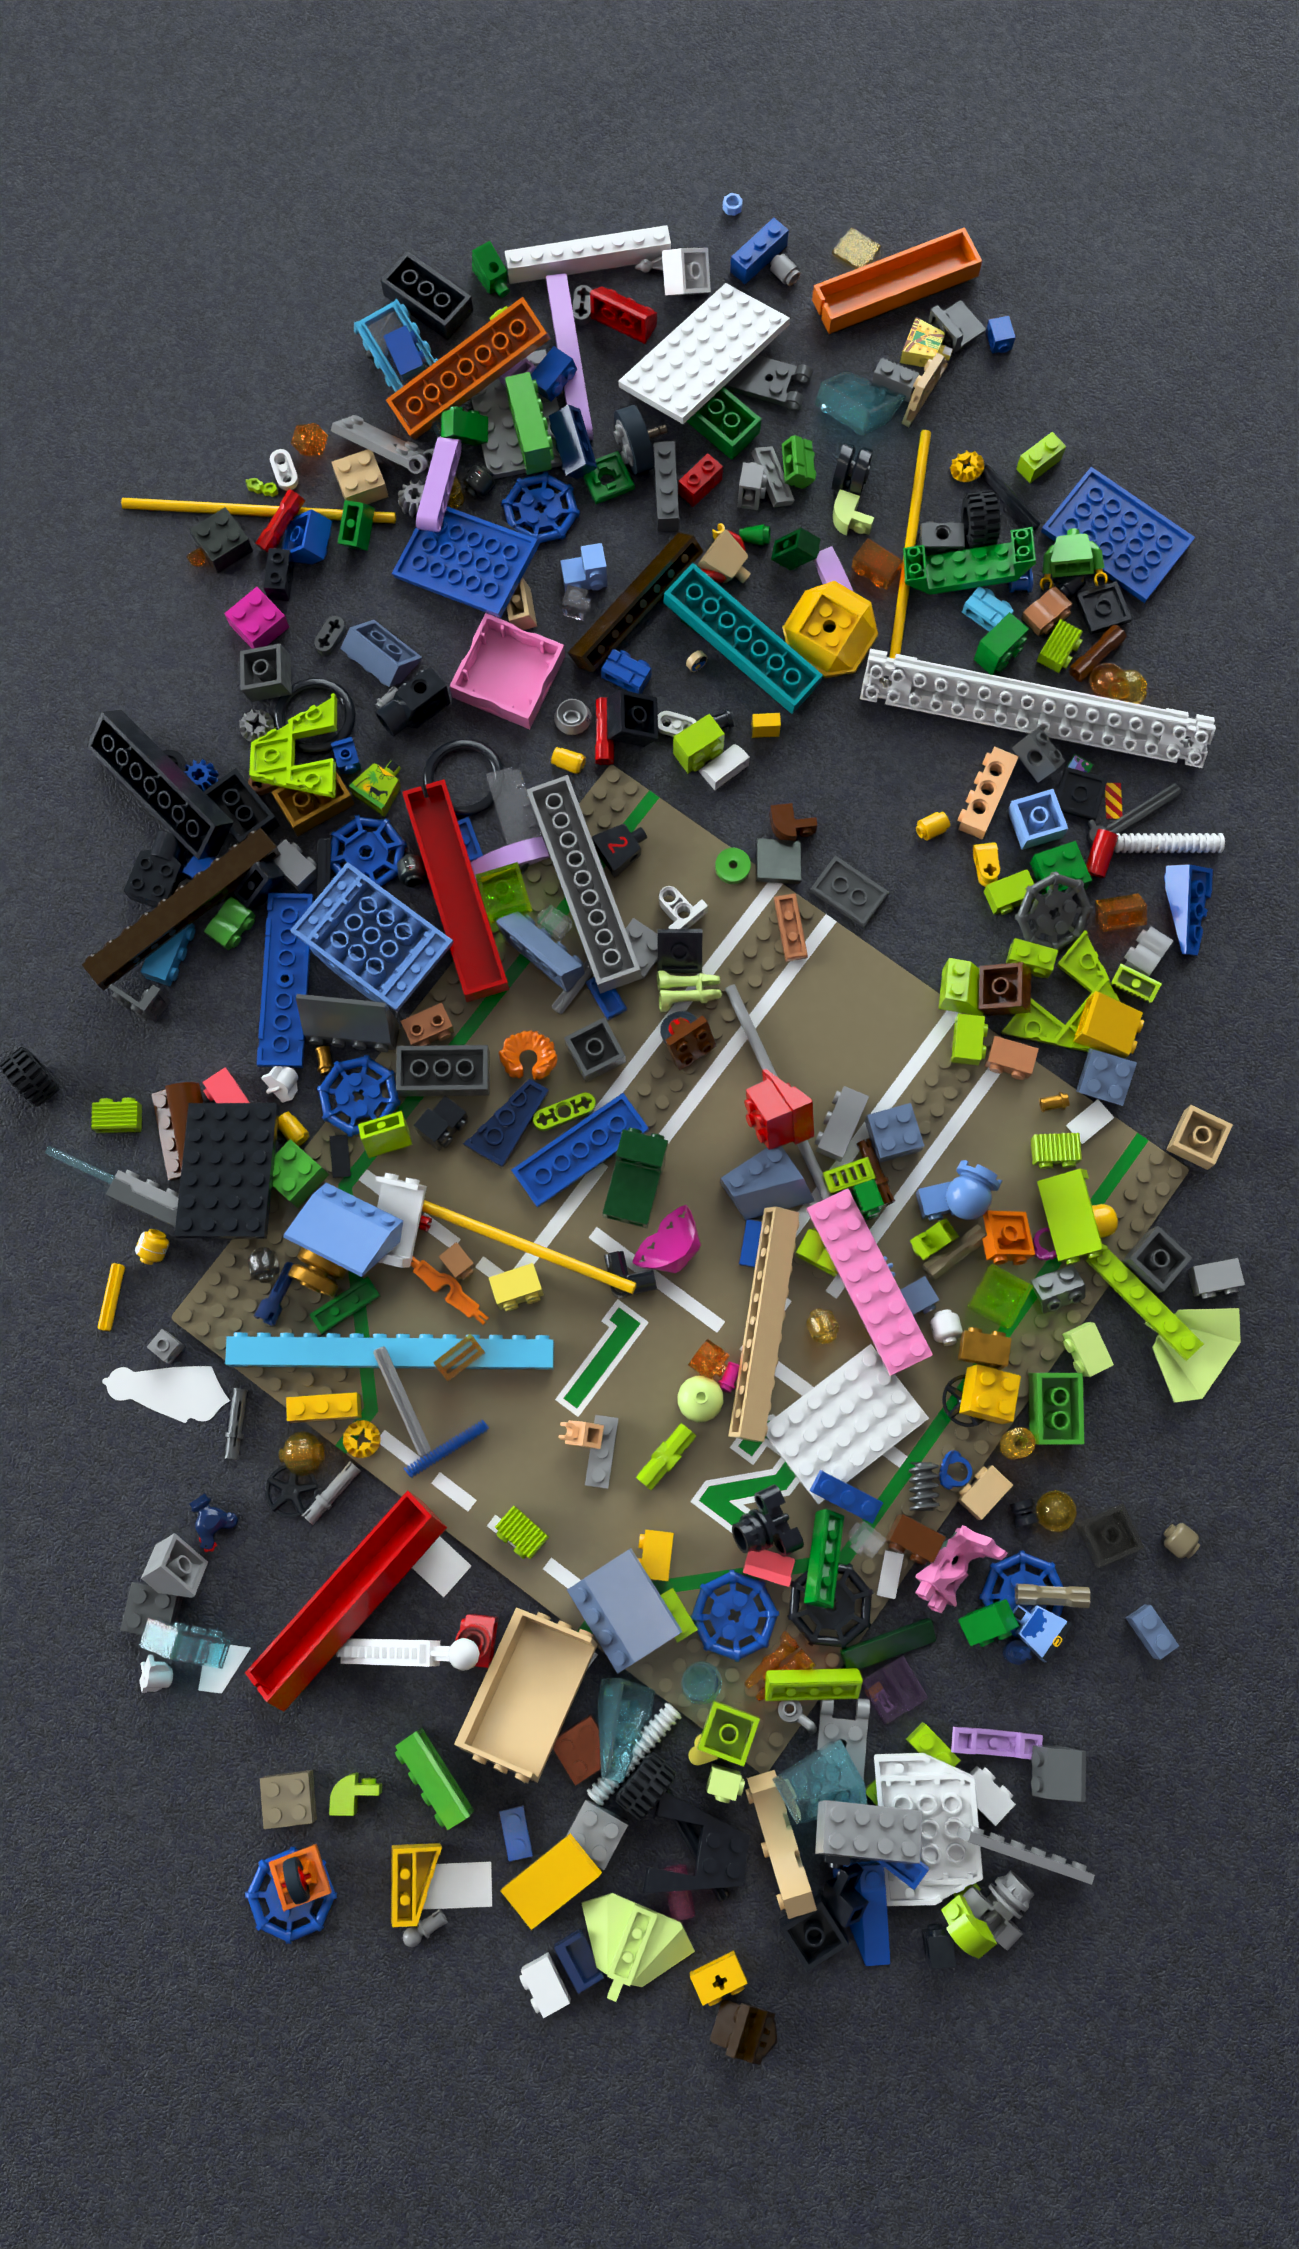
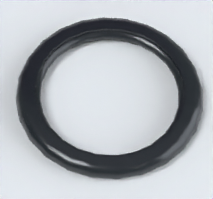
(340, 692)
(492, 757)

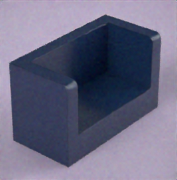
(578, 1960)

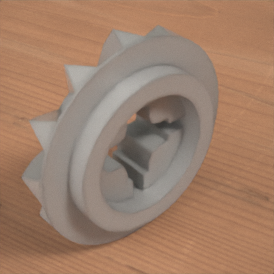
(251, 717)

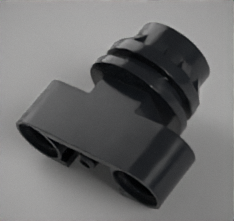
(768, 1525)

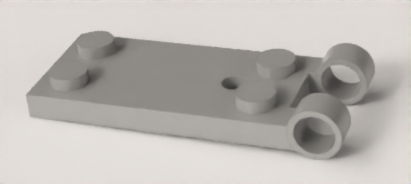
(382, 443)
(850, 1730)

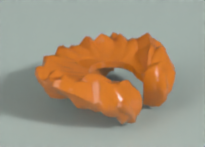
(531, 1041)

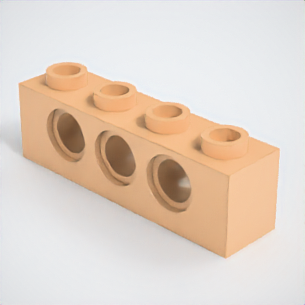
(998, 761)

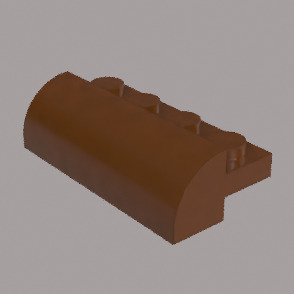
(171, 1118)

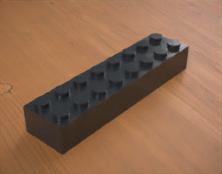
(159, 784)

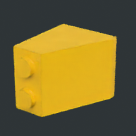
(1109, 1025)

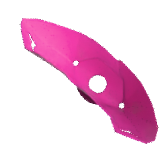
(672, 1246)

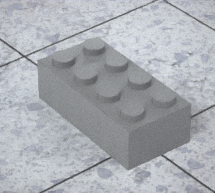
(868, 1832)

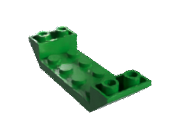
(970, 567)

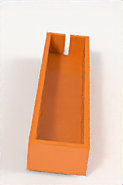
(896, 280)

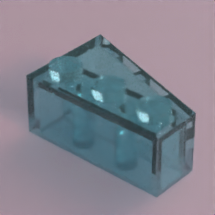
(185, 1643)

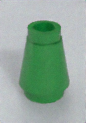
(756, 534)

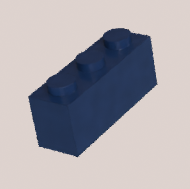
(572, 442)

